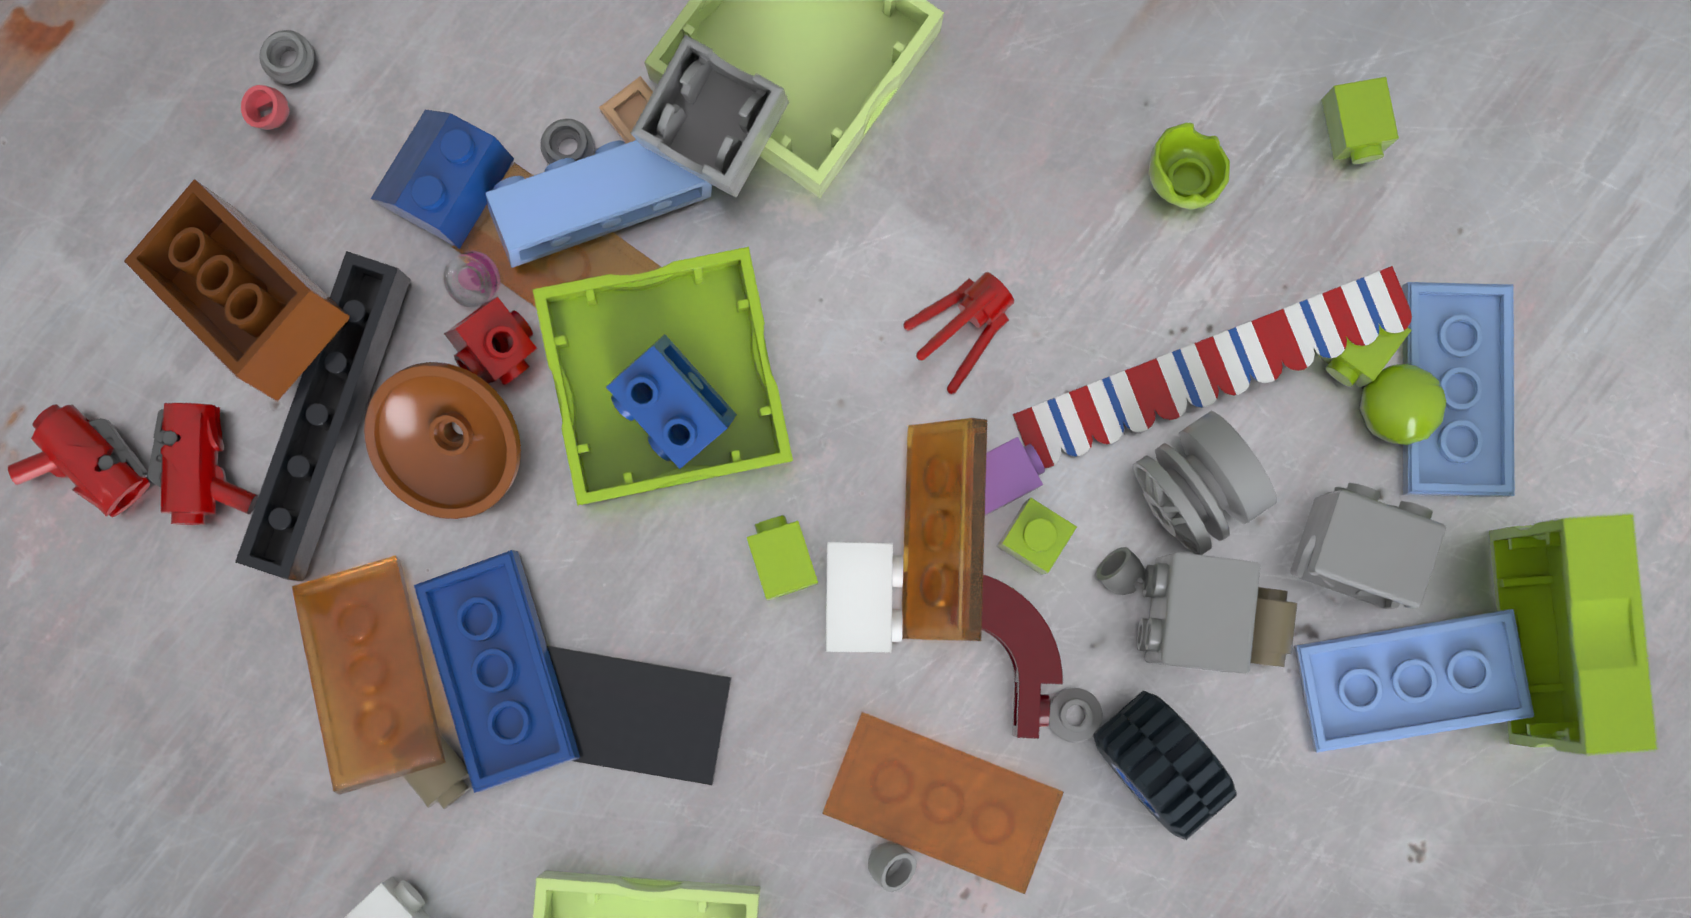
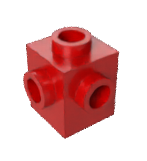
(494, 324)

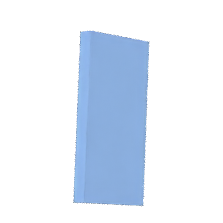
(1468, 344)
(1414, 680)

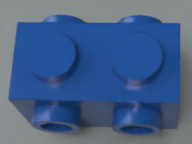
(670, 402)

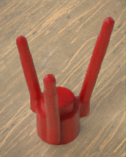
(980, 304)

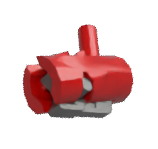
(87, 454)
(187, 464)

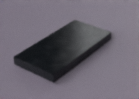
(642, 714)

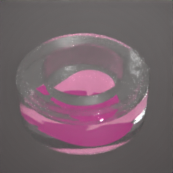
(471, 279)

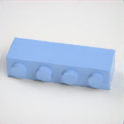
(588, 199)

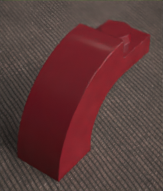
(1030, 649)

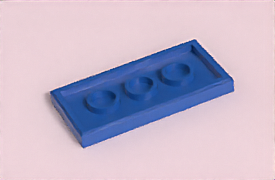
(496, 671)

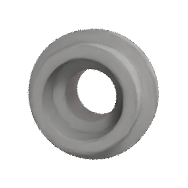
(273, 49)
(562, 130)
(1059, 708)

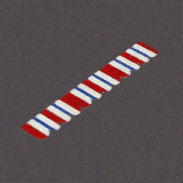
(1213, 362)

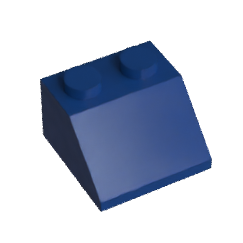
(443, 176)

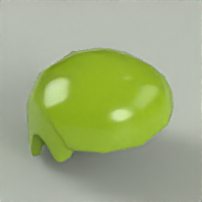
(1188, 167)
(1403, 404)

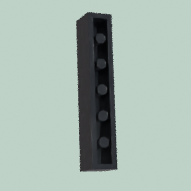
(323, 422)

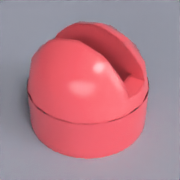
(260, 99)

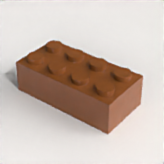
(236, 291)

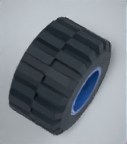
(1165, 764)

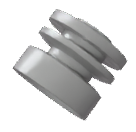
(1213, 477)

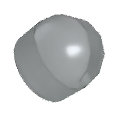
(1121, 571)
(891, 866)

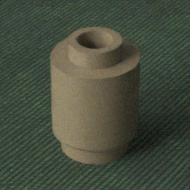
(1273, 627)
(442, 782)

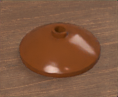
(422, 454)

